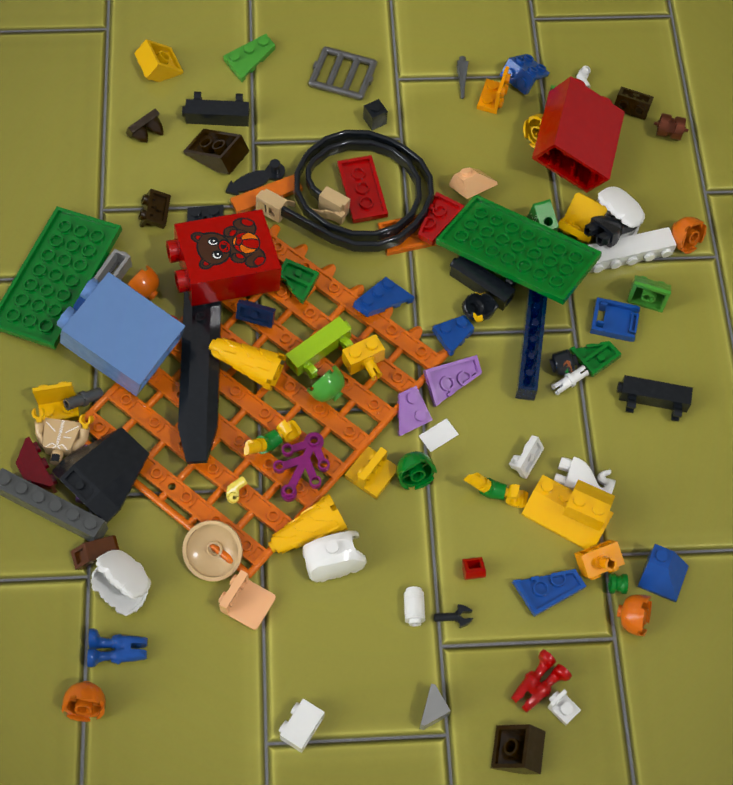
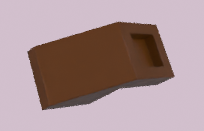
(88, 552)

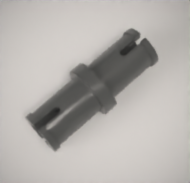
(83, 398)

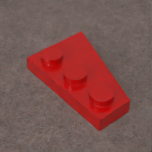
(440, 215)

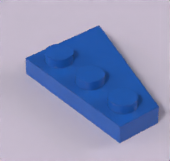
(382, 296)

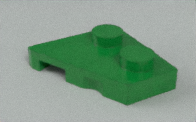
(298, 279)
(596, 356)

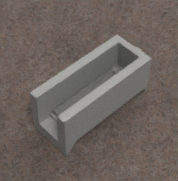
(117, 264)

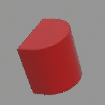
(473, 568)

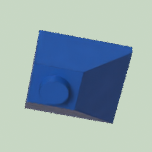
(663, 573)

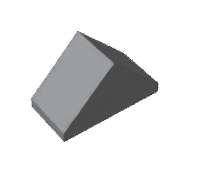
(435, 708)

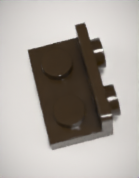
(634, 102)
(154, 209)

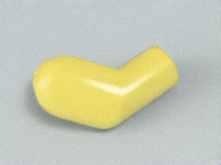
(232, 493)

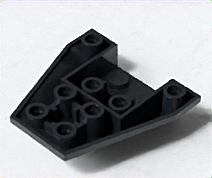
(103, 472)

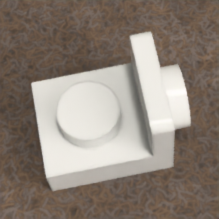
(563, 707)

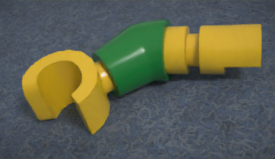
(269, 441)
(497, 490)

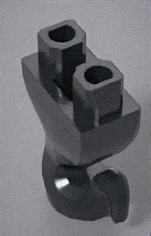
(606, 230)

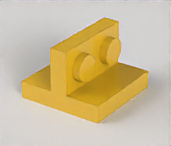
(372, 471)

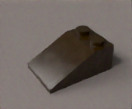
(218, 150)

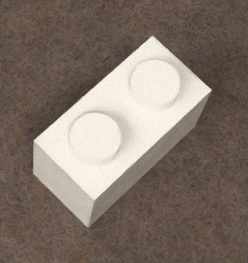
(301, 725)

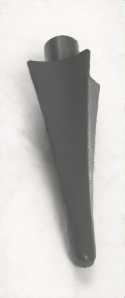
(462, 68)

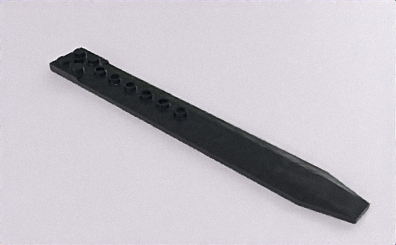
(199, 368)

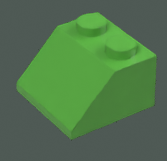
(649, 293)

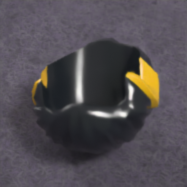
(479, 306)

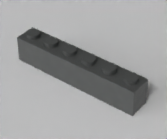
(51, 507)

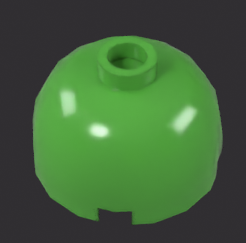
(328, 386)

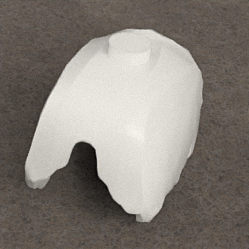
(622, 207)
(333, 556)
(120, 581)

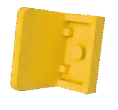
(580, 214)

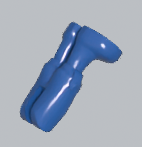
(121, 644)

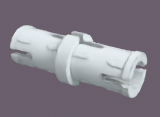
(570, 380)

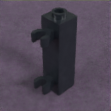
(216, 111)
(481, 281)
(655, 394)

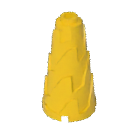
(254, 362)
(314, 522)

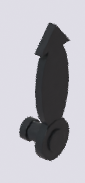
(255, 179)

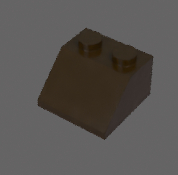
(518, 749)

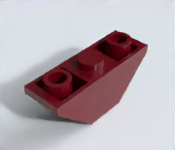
(34, 468)

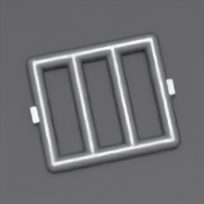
(328, 86)

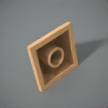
(471, 182)

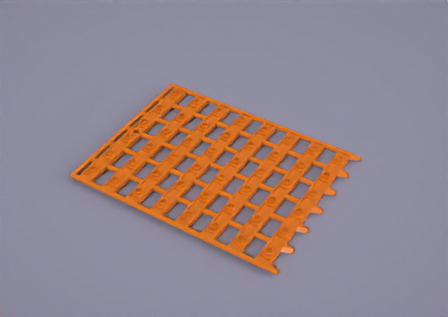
(252, 405)

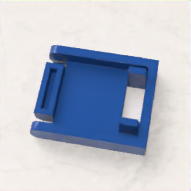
(617, 321)

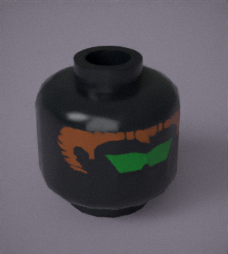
(563, 362)

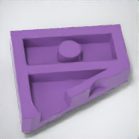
(411, 411)

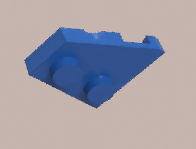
(453, 333)

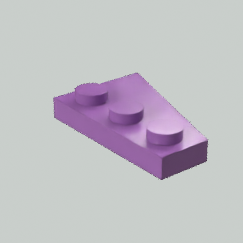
(450, 377)

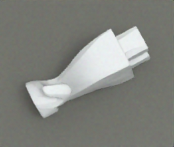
(580, 470)

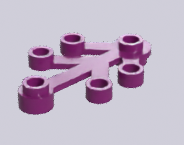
(302, 462)

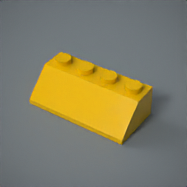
(547, 509)

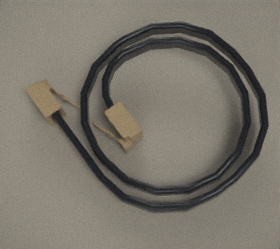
(335, 205)

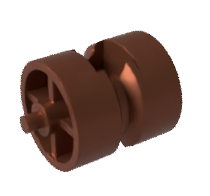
(671, 126)

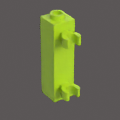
(318, 346)

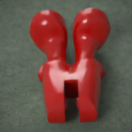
(538, 689)

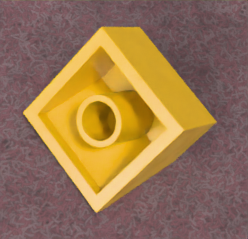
(157, 61)
(589, 505)

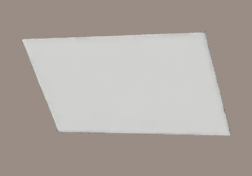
(438, 435)

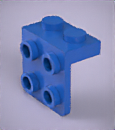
(524, 72)

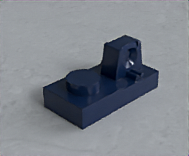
(255, 313)

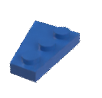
(548, 590)

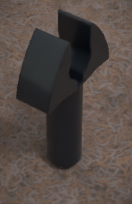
(456, 616)

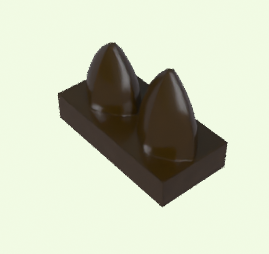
(151, 121)

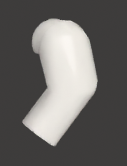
(583, 74)

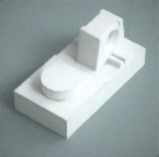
(528, 458)

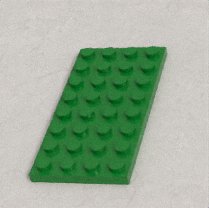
(519, 248)
(55, 274)

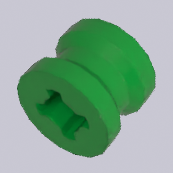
(618, 583)

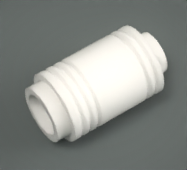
(414, 606)

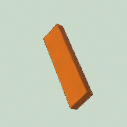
(247, 201)

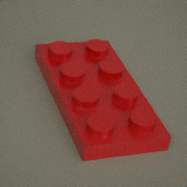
(363, 189)

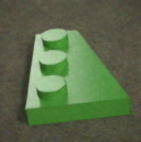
(247, 57)

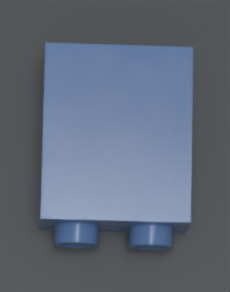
(119, 332)

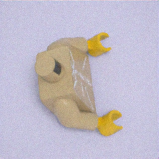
(59, 436)

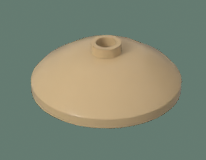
(204, 561)

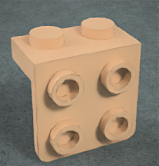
(246, 601)

